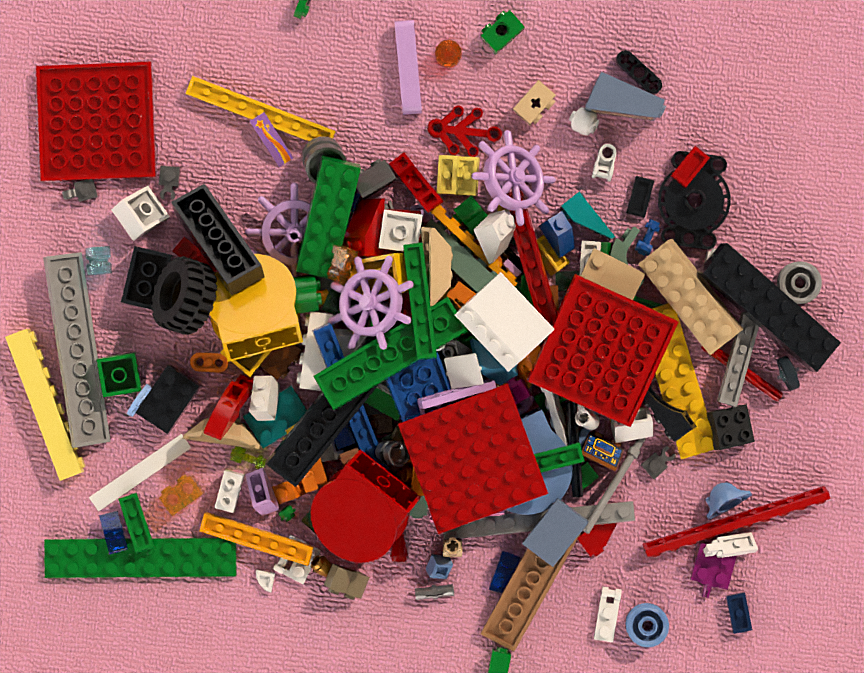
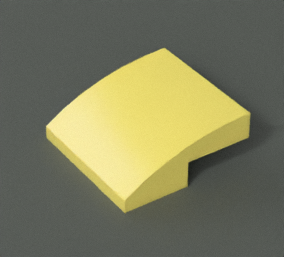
(456, 175)

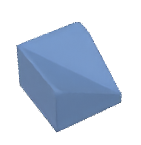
(439, 566)

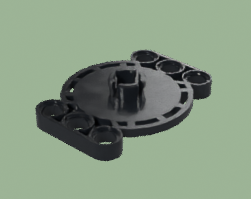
(695, 219)

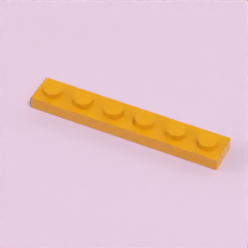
(467, 239)
(256, 538)

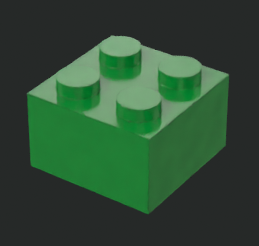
(119, 374)

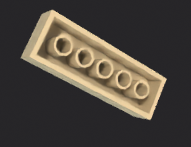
(690, 296)

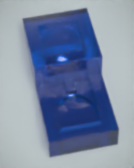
(113, 532)
(504, 570)

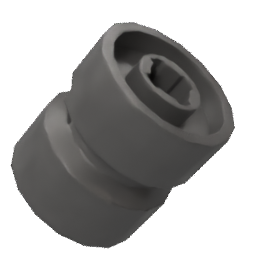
(392, 453)

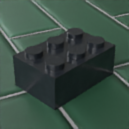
(143, 275)
(168, 399)

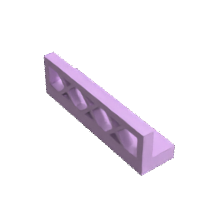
(453, 395)

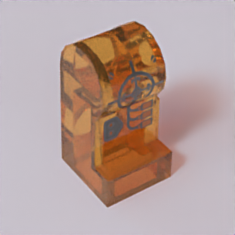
(341, 264)

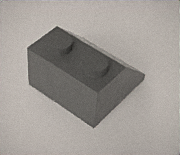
(375, 178)

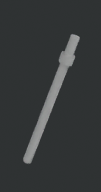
(632, 454)

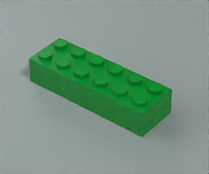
(327, 215)

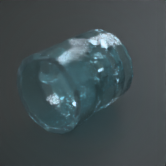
(98, 260)

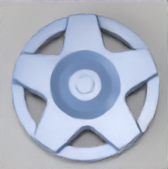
(138, 400)

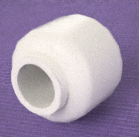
(584, 121)

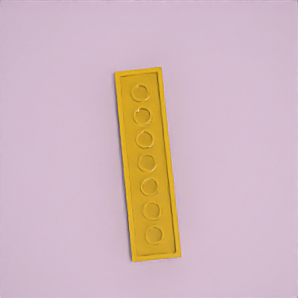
(681, 389)

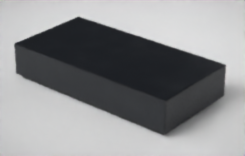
(640, 196)

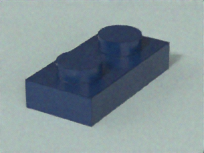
(738, 612)

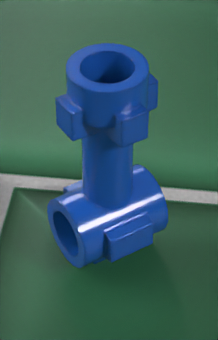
(644, 247)

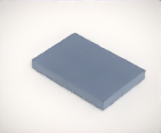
(555, 532)

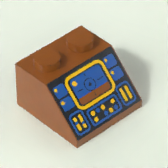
(602, 451)

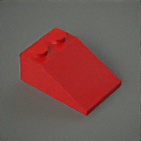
(365, 228)

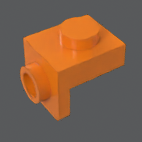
(286, 491)

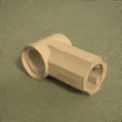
(452, 547)

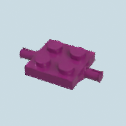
(711, 570)

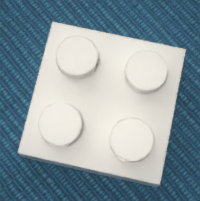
(399, 229)

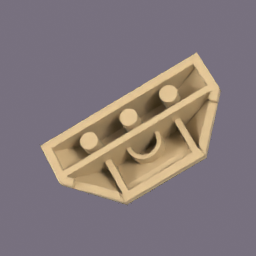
(437, 262)
(237, 435)

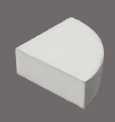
(265, 579)

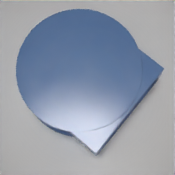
(556, 480)

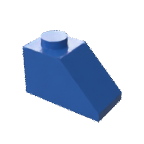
(559, 234)

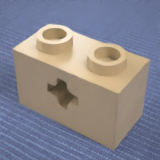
(524, 109)

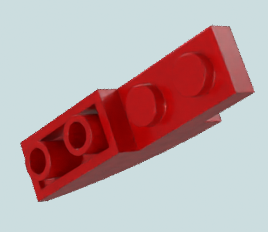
(228, 407)

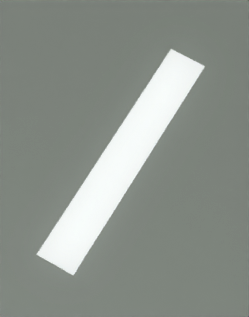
(139, 472)

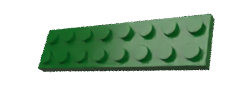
(373, 365)

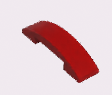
(416, 182)

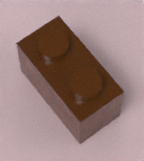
(280, 359)

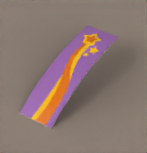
(271, 139)

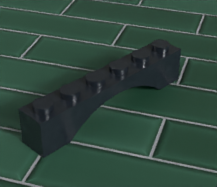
(674, 420)

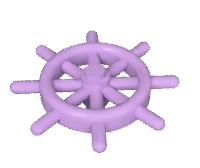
(513, 178)
(292, 231)
(370, 302)

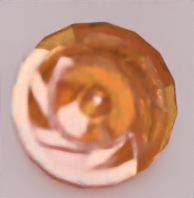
(448, 53)

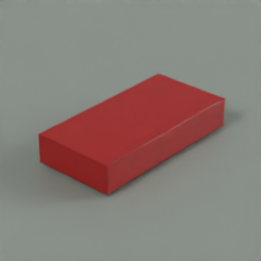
(690, 166)

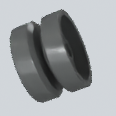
(315, 150)

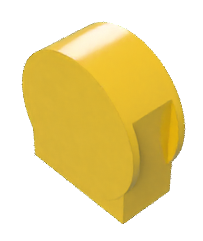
(259, 315)

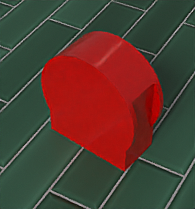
(362, 510)

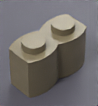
(346, 581)

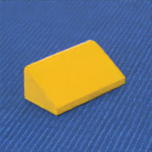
(550, 259)

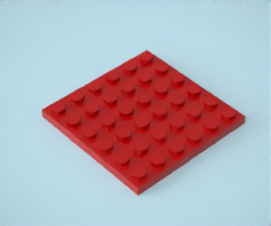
(96, 121)
(602, 350)
(473, 458)

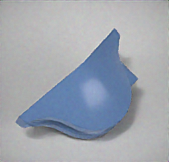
(723, 498)

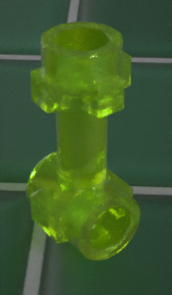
(238, 454)

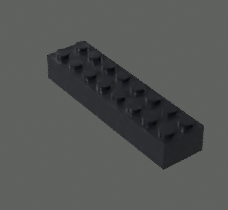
(768, 307)

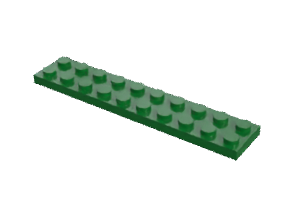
(168, 559)

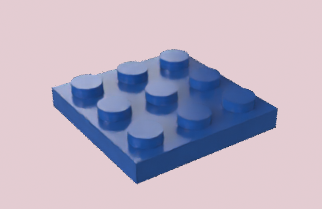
(415, 382)

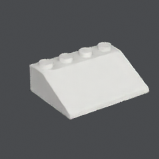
(504, 321)

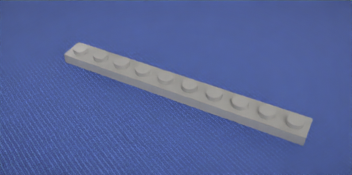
(525, 523)

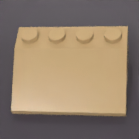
(612, 274)

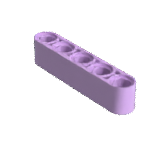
(408, 67)

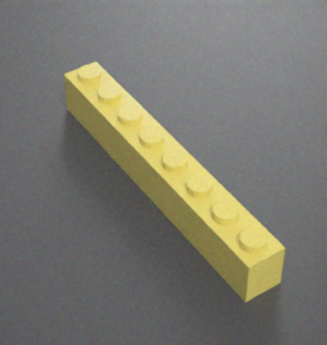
(44, 403)

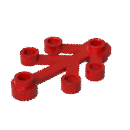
(461, 130)

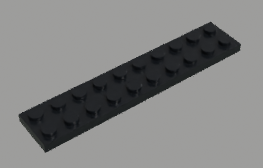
(315, 432)

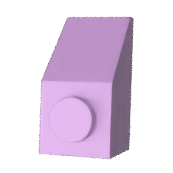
(261, 492)

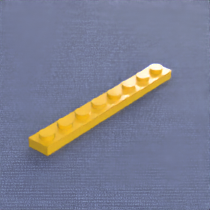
(252, 108)

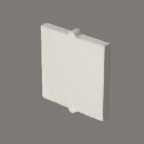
(463, 371)

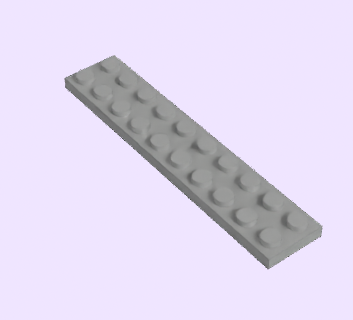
(76, 349)

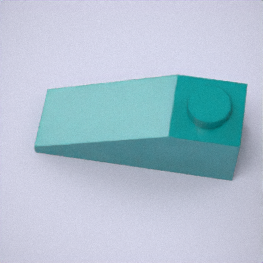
(581, 213)

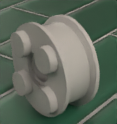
(811, 279)

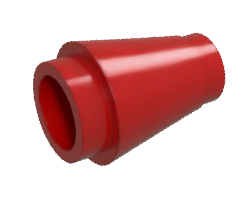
(399, 550)

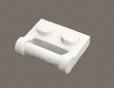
(297, 571)

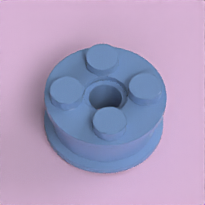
(656, 633)

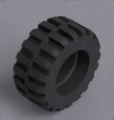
(184, 295)

